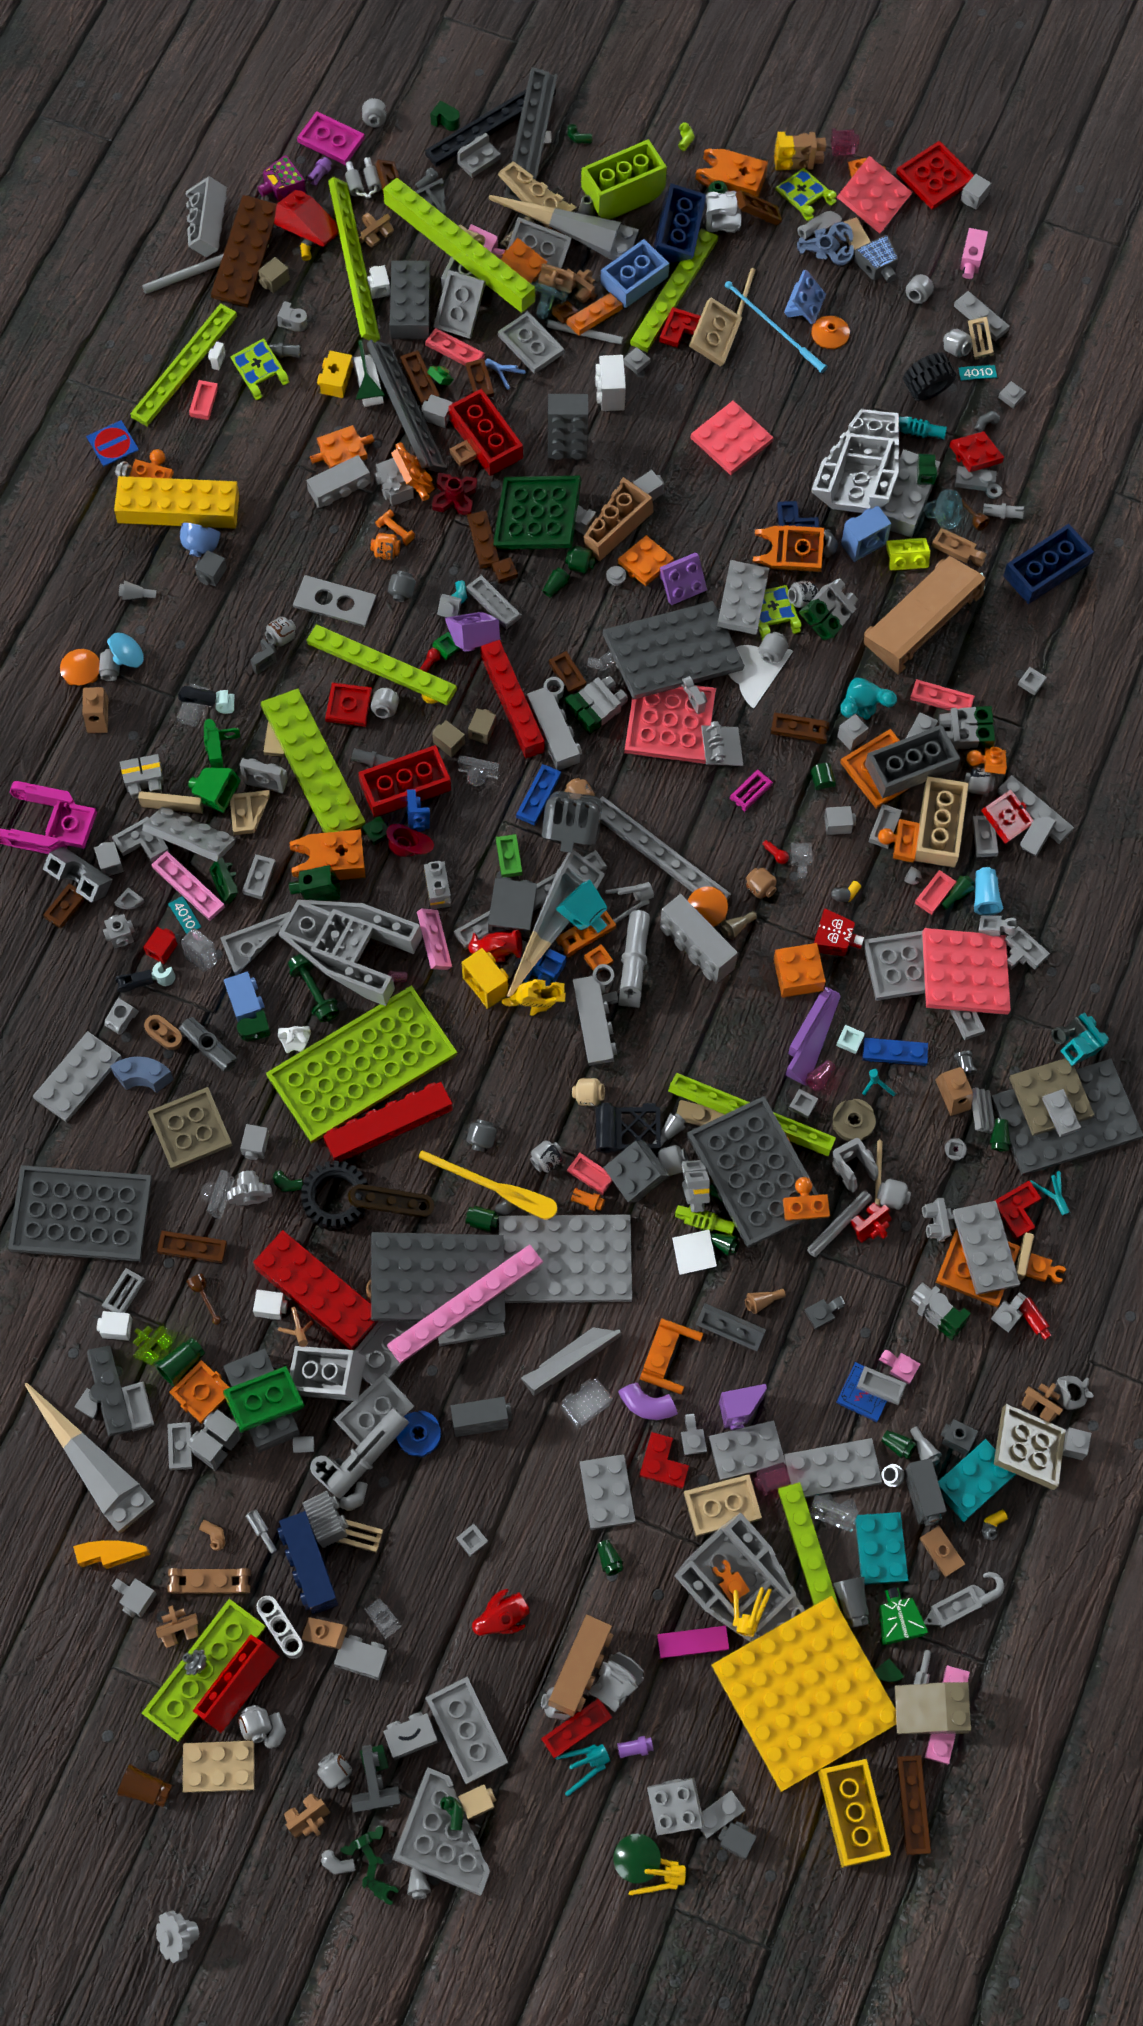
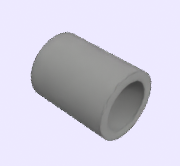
(303, 1444)

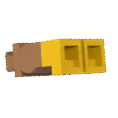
(798, 151)

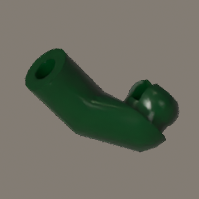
(576, 136)

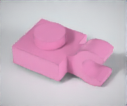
(902, 1367)

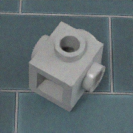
(118, 931)

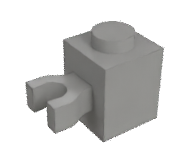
(136, 1597)

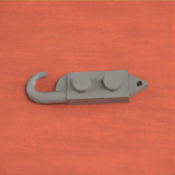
(963, 1602)

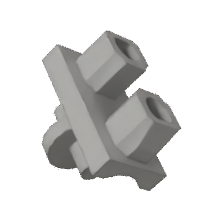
(942, 1219)

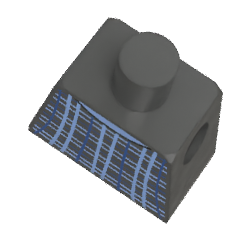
(878, 259)

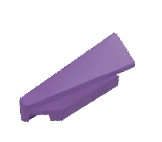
(811, 1036)

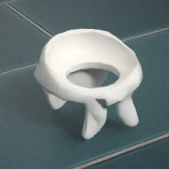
(294, 1038)

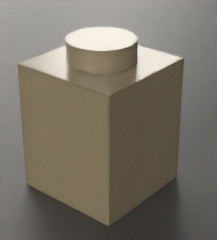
(273, 275)
(482, 726)
(448, 738)

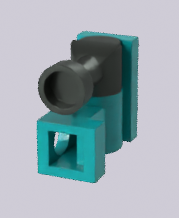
(1085, 1038)

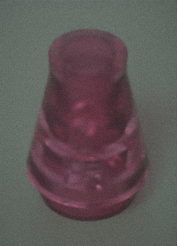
(819, 1077)

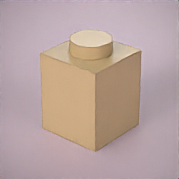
(477, 1801)

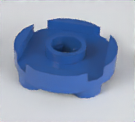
(431, 1433)

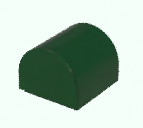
(823, 776)

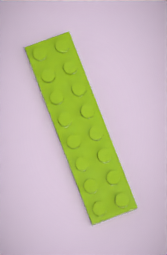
(312, 762)

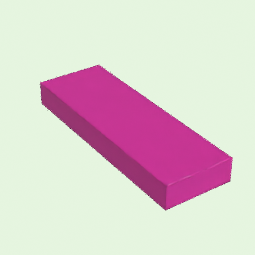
(693, 1642)

